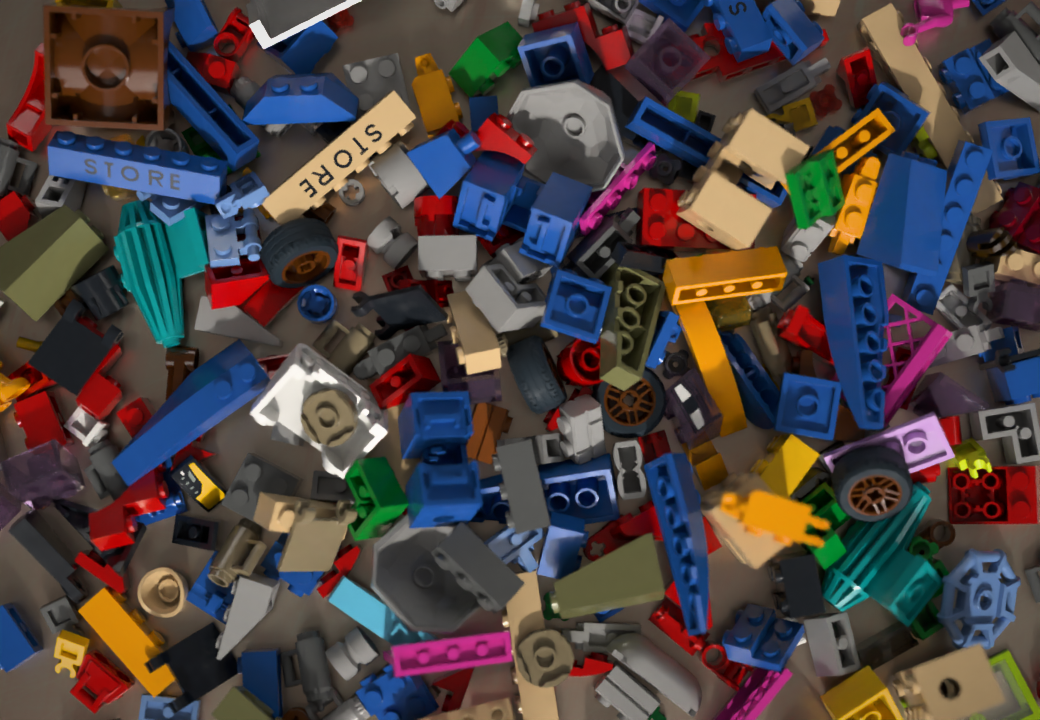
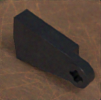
(623, 104)
(50, 552)

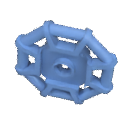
(975, 615)

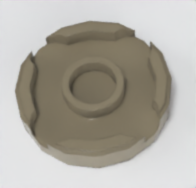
(329, 417)
(545, 657)

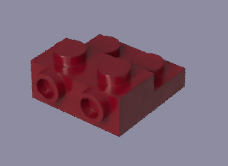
(1020, 216)

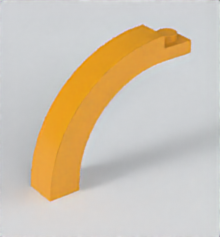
(711, 362)

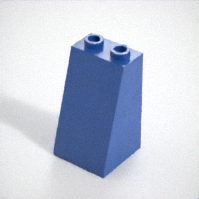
(907, 215)

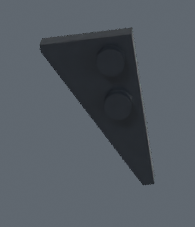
(78, 517)

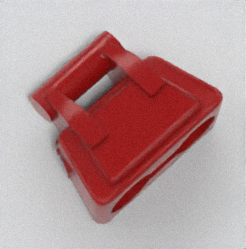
(102, 679)

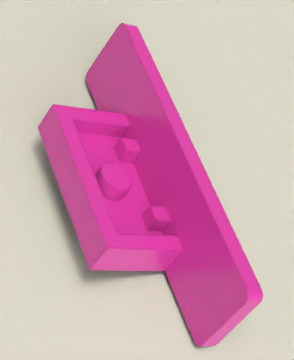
(623, 180)

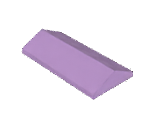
(918, 441)

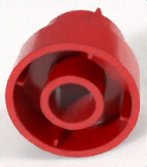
(435, 215)
(580, 363)

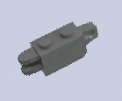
(594, 252)
(388, 354)

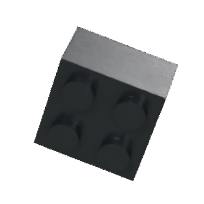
(796, 584)

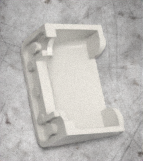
(295, 381)

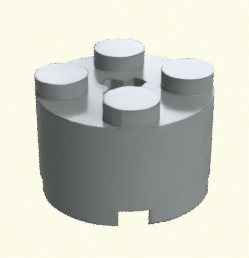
(398, 174)

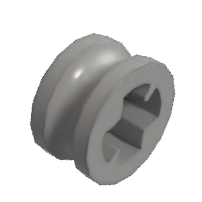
(359, 196)

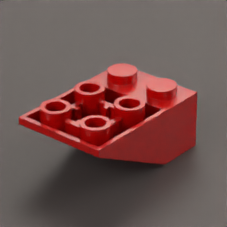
(995, 497)

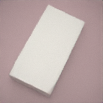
(954, 308)

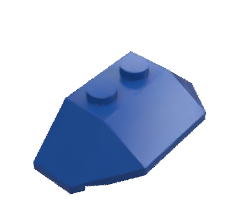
(301, 100)

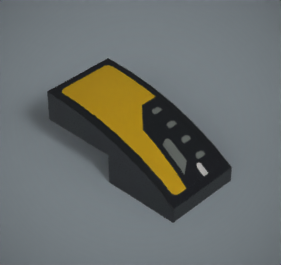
(199, 483)

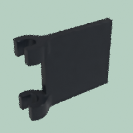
(399, 309)
(73, 351)
(1003, 360)
(195, 666)

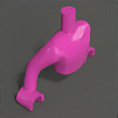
(930, 15)

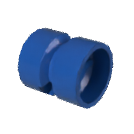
(317, 304)

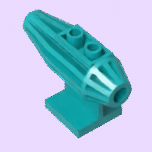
(156, 260)
(881, 565)

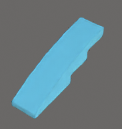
(373, 613)

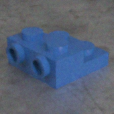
(969, 78)
(900, 111)
(1012, 147)
(575, 305)
(299, 581)
(762, 638)
(396, 696)

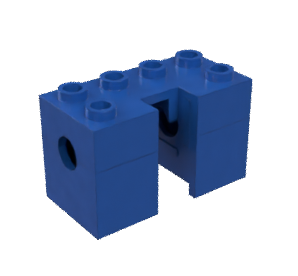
(500, 195)
(443, 483)

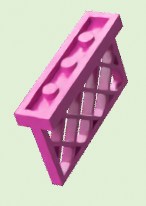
(918, 362)
(449, 653)
(753, 695)

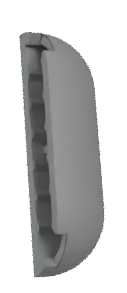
(658, 670)

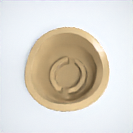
(163, 592)

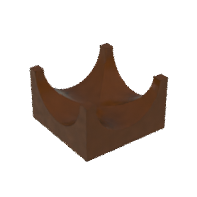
(107, 66)

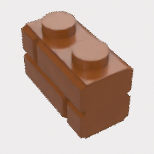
(488, 425)

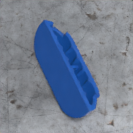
(754, 385)

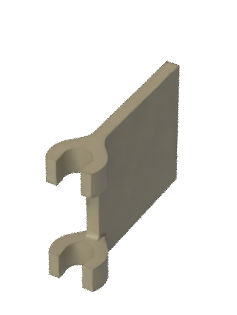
(314, 539)

